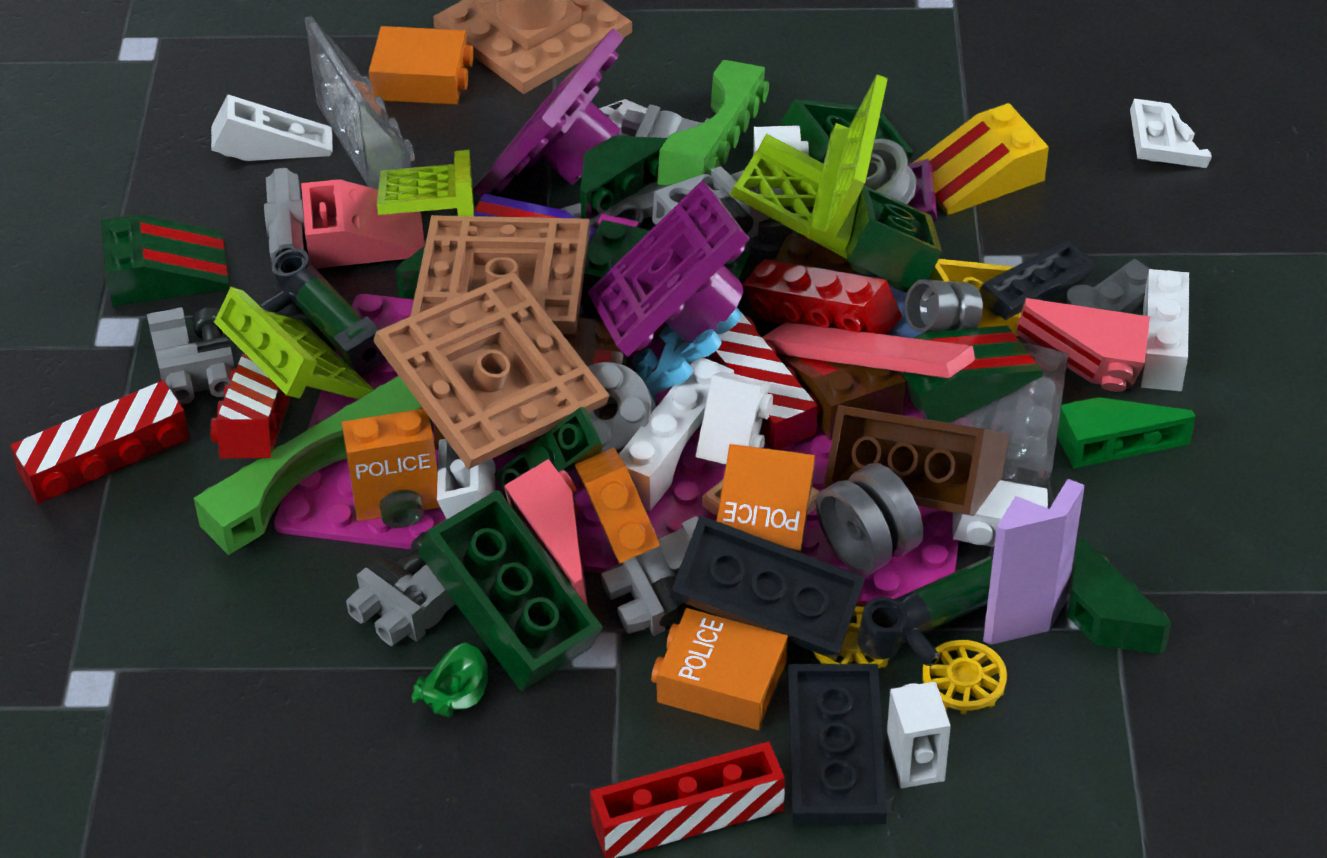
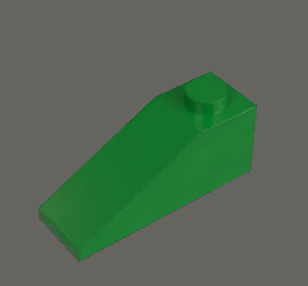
(1117, 429)

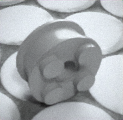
(889, 171)
(633, 402)

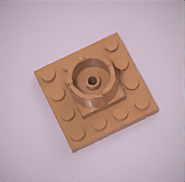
(532, 38)
(480, 249)
(490, 369)

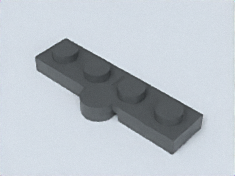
(1119, 292)

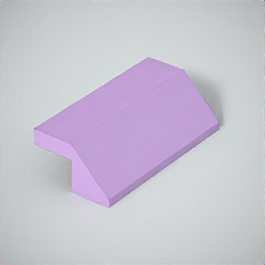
(1032, 565)

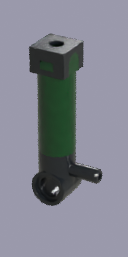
(326, 309)
(892, 622)

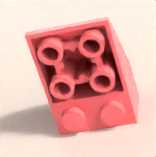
(346, 226)

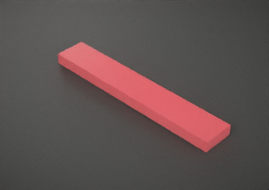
(871, 349)

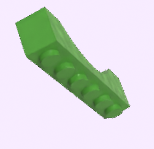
(735, 99)
(242, 504)

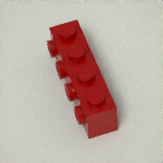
(821, 298)

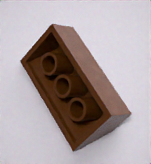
(938, 461)

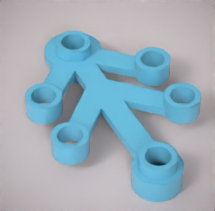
(675, 359)

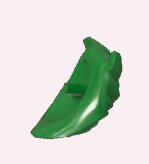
(454, 682)

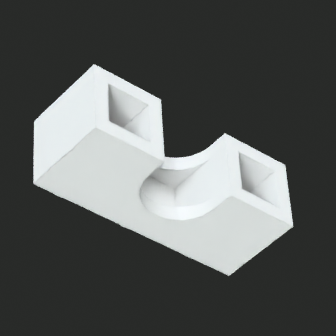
(1167, 341)

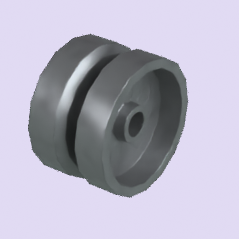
(869, 518)

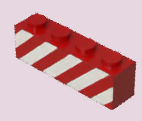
(793, 409)
(250, 413)
(100, 441)
(687, 800)

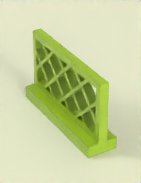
(785, 168)
(846, 172)
(428, 188)
(286, 349)

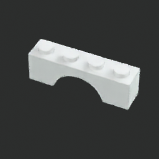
(656, 448)

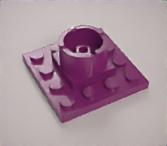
(561, 126)
(674, 275)

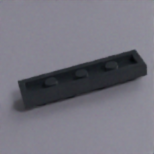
(1036, 279)

